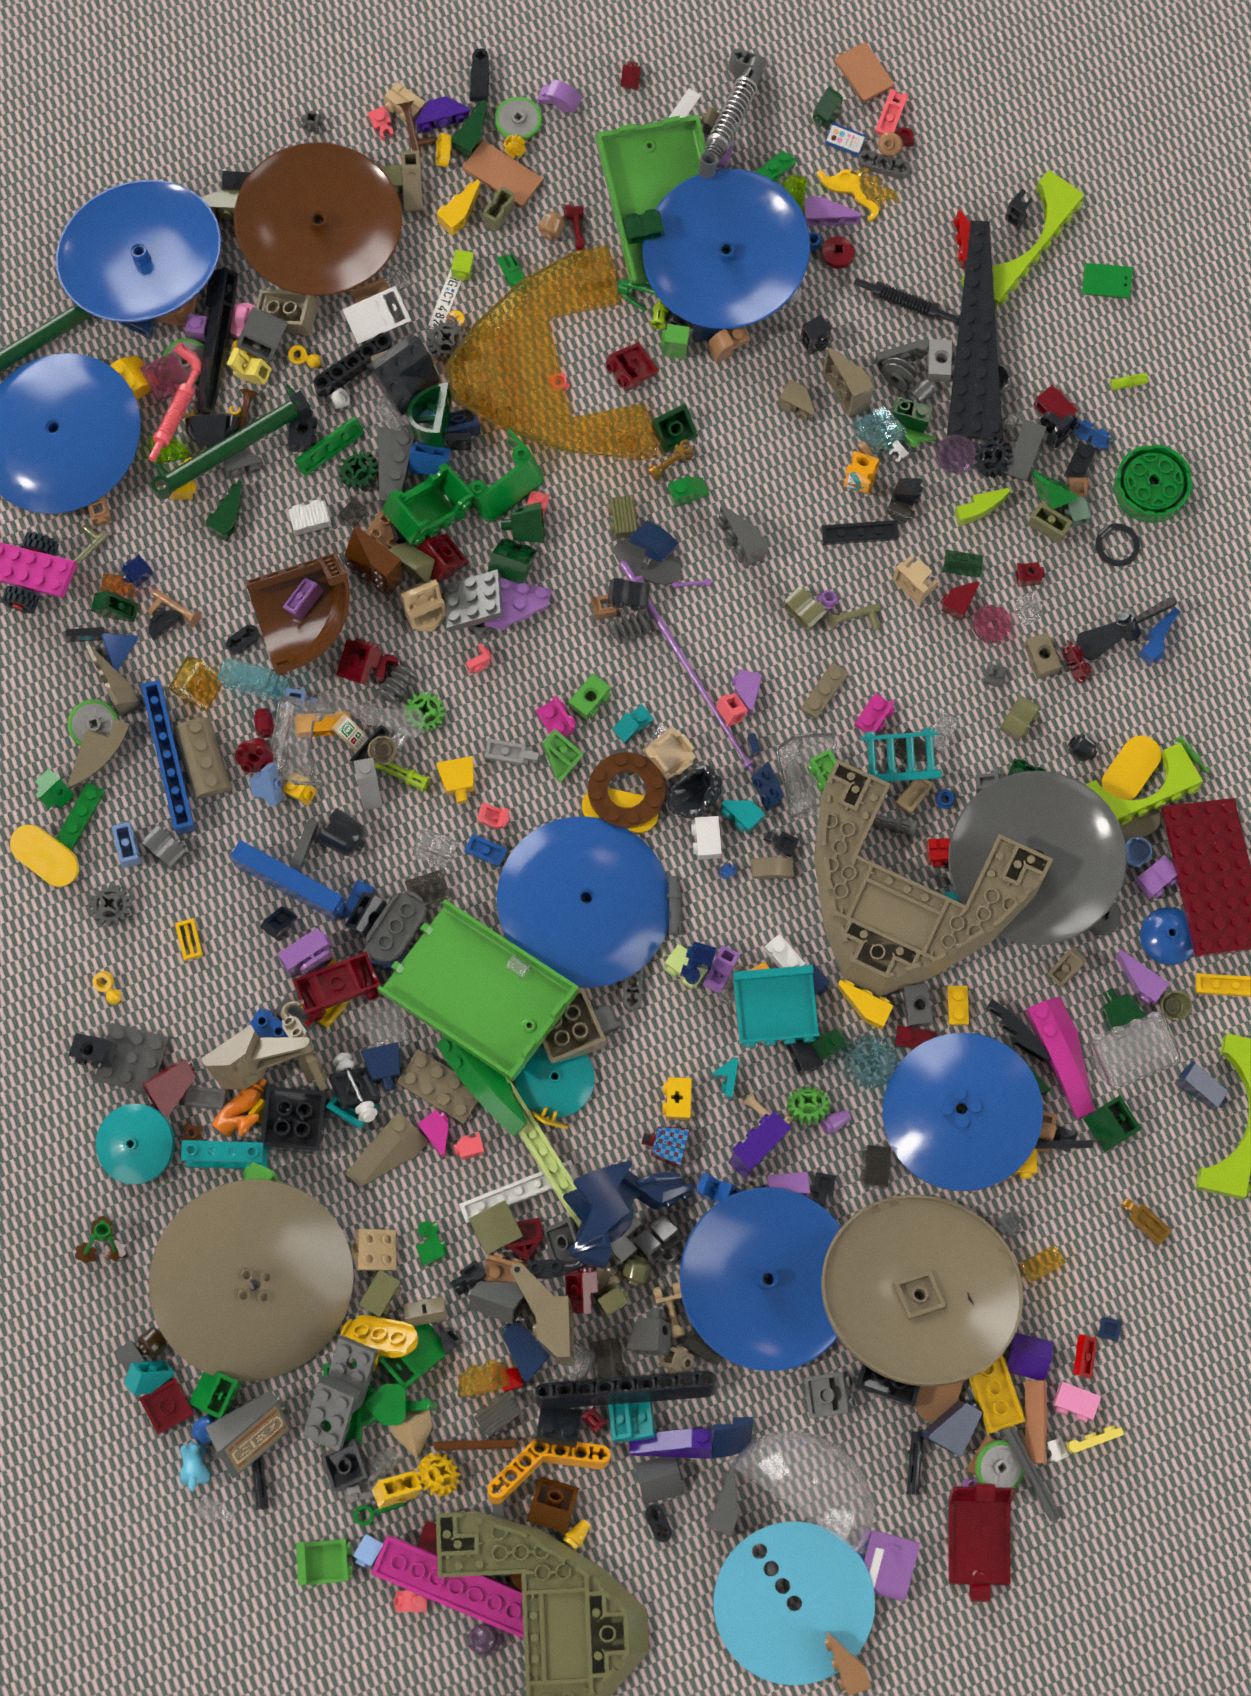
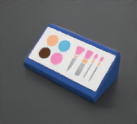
(845, 139)

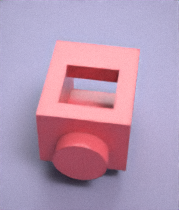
(731, 709)
(469, 1147)

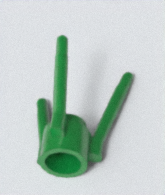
(626, 288)

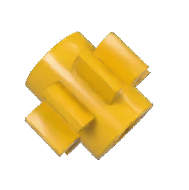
(514, 146)

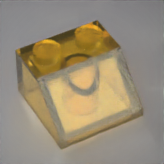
(196, 683)
(483, 1379)

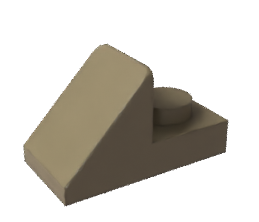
(1066, 967)

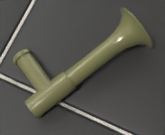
(97, 540)
(870, 610)

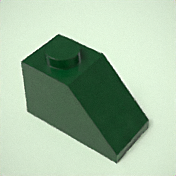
(828, 108)
(114, 606)
(831, 1043)

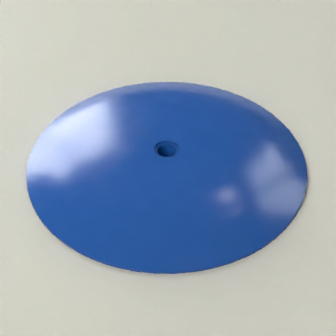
(734, 213)
(138, 251)
(93, 440)
(581, 940)
(724, 1284)

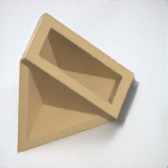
(413, 1431)

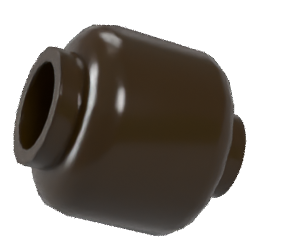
(151, 1343)

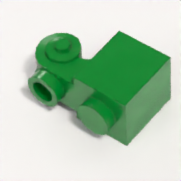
(432, 1249)

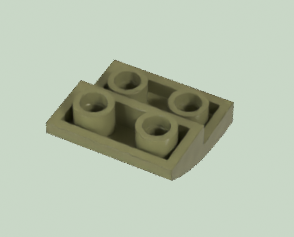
(495, 1227)

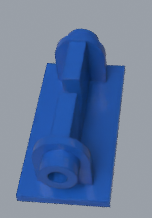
(1086, 430)

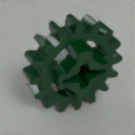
(358, 469)

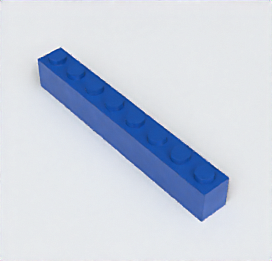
(168, 757)

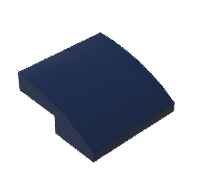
(655, 540)
(731, 1438)

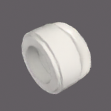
(340, 398)

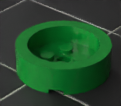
(1147, 501)

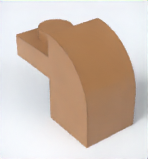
(725, 341)

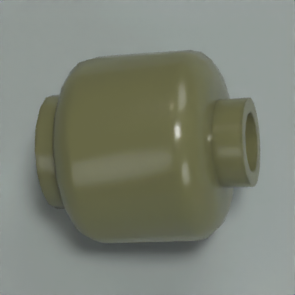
(636, 1270)

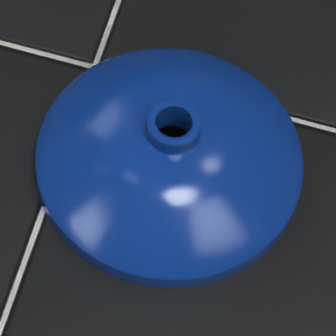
(1159, 943)

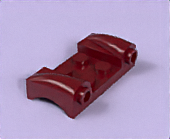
(336, 985)

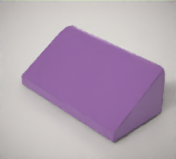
(303, 598)

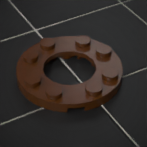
(633, 816)

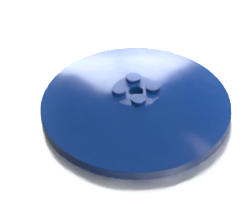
(972, 1147)

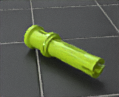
(659, 316)
(410, 777)

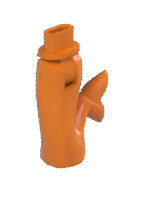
(228, 1118)

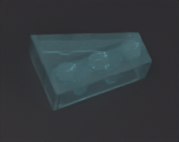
(252, 679)

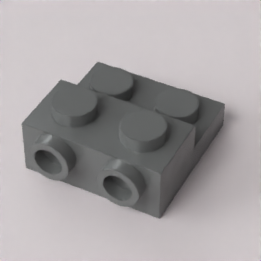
(829, 1395)

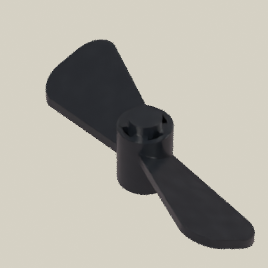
(1100, 639)

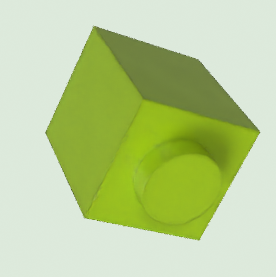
(462, 265)

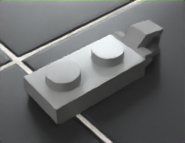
(510, 752)

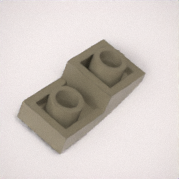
(772, 867)

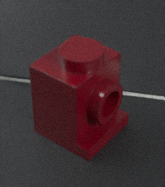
(1023, 576)

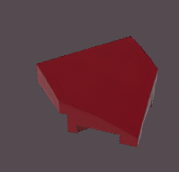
(532, 1236)

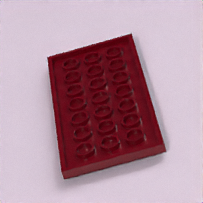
(1211, 874)

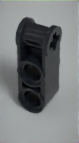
(479, 76)

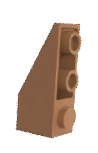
(852, 1671)

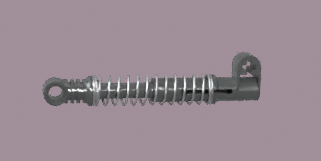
(750, 69)

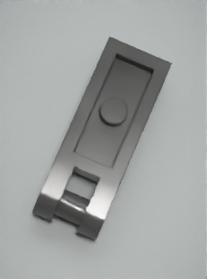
(904, 352)

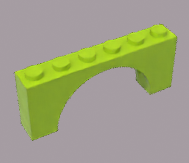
(1179, 780)

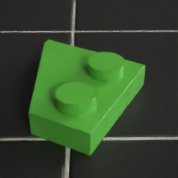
(561, 754)

